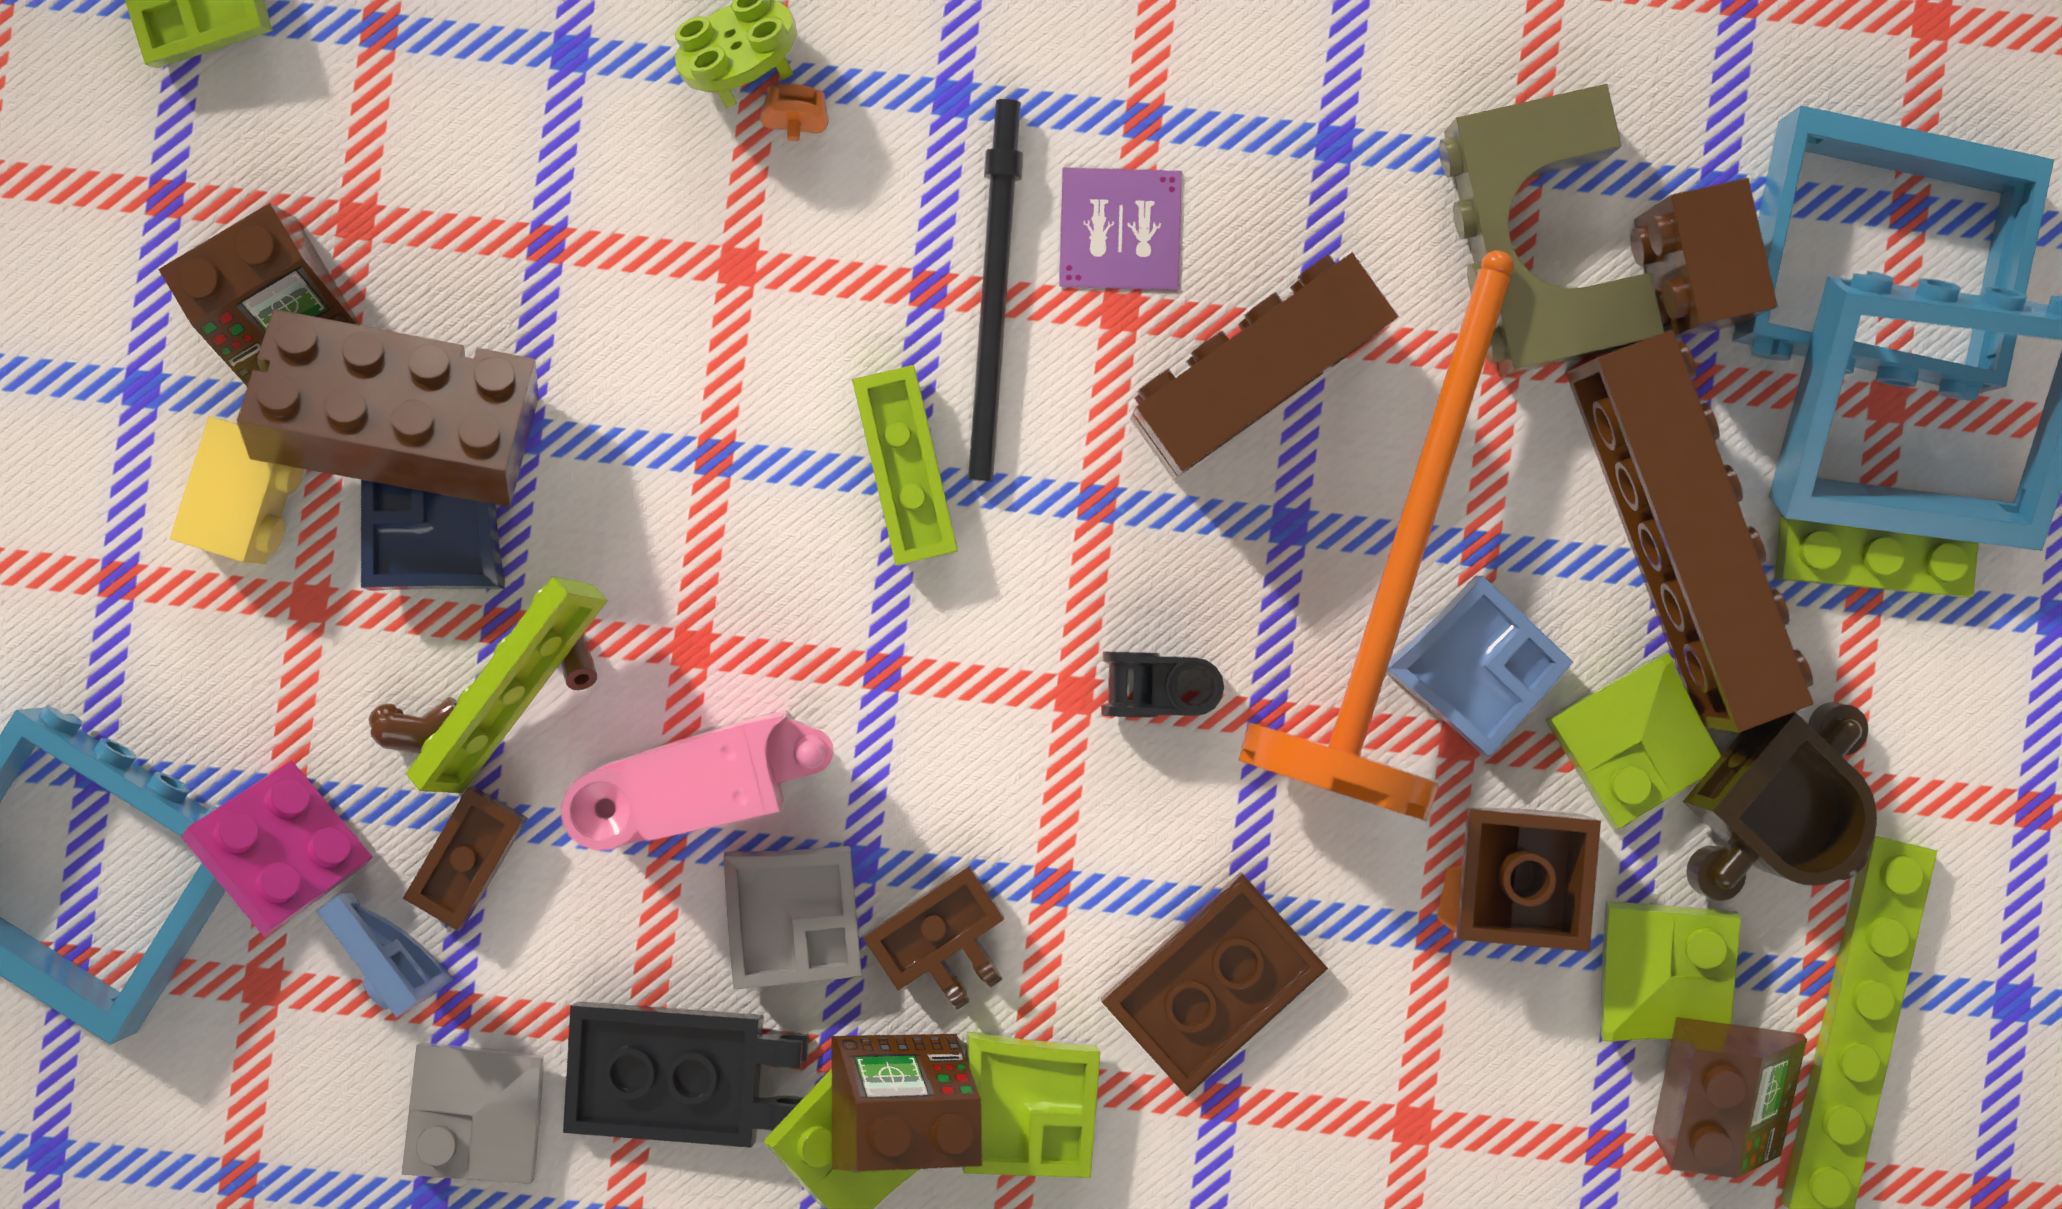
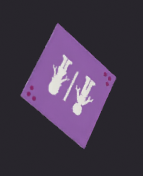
(1120, 228)

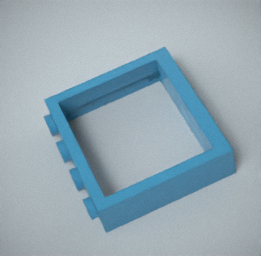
(2016, 175)
(1938, 302)
(160, 796)

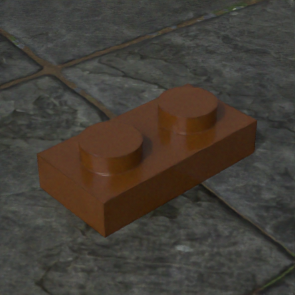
(465, 858)

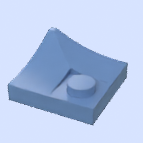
(1480, 665)
(395, 965)

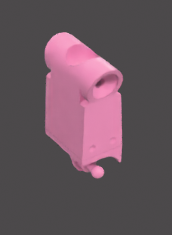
(693, 782)

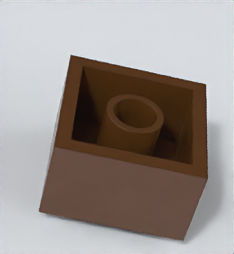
(1705, 258)

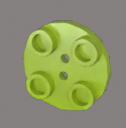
(735, 46)

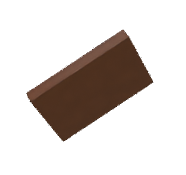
(1213, 984)

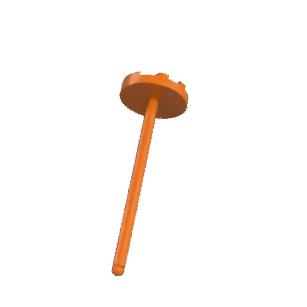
(1339, 764)

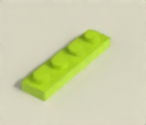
(506, 685)

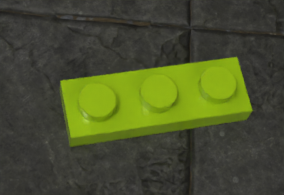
(905, 465)
(1874, 559)

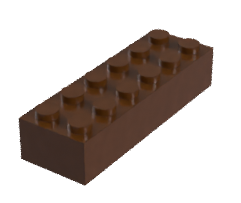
(1691, 534)

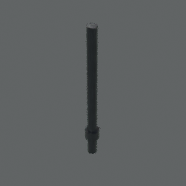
(1003, 168)

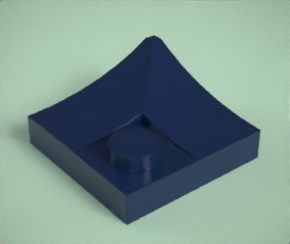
(427, 541)

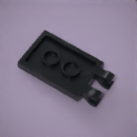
(673, 1074)

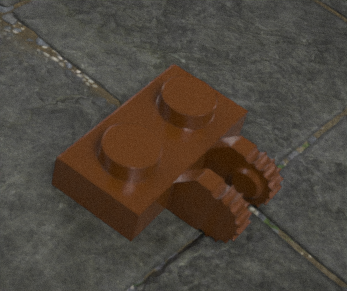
(936, 928)

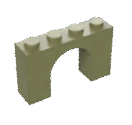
(1490, 160)

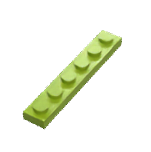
(1859, 1026)

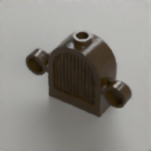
(1786, 804)

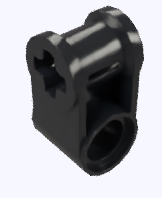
(1155, 685)

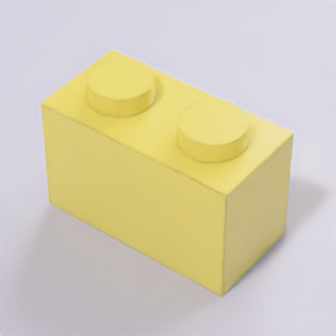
(233, 501)

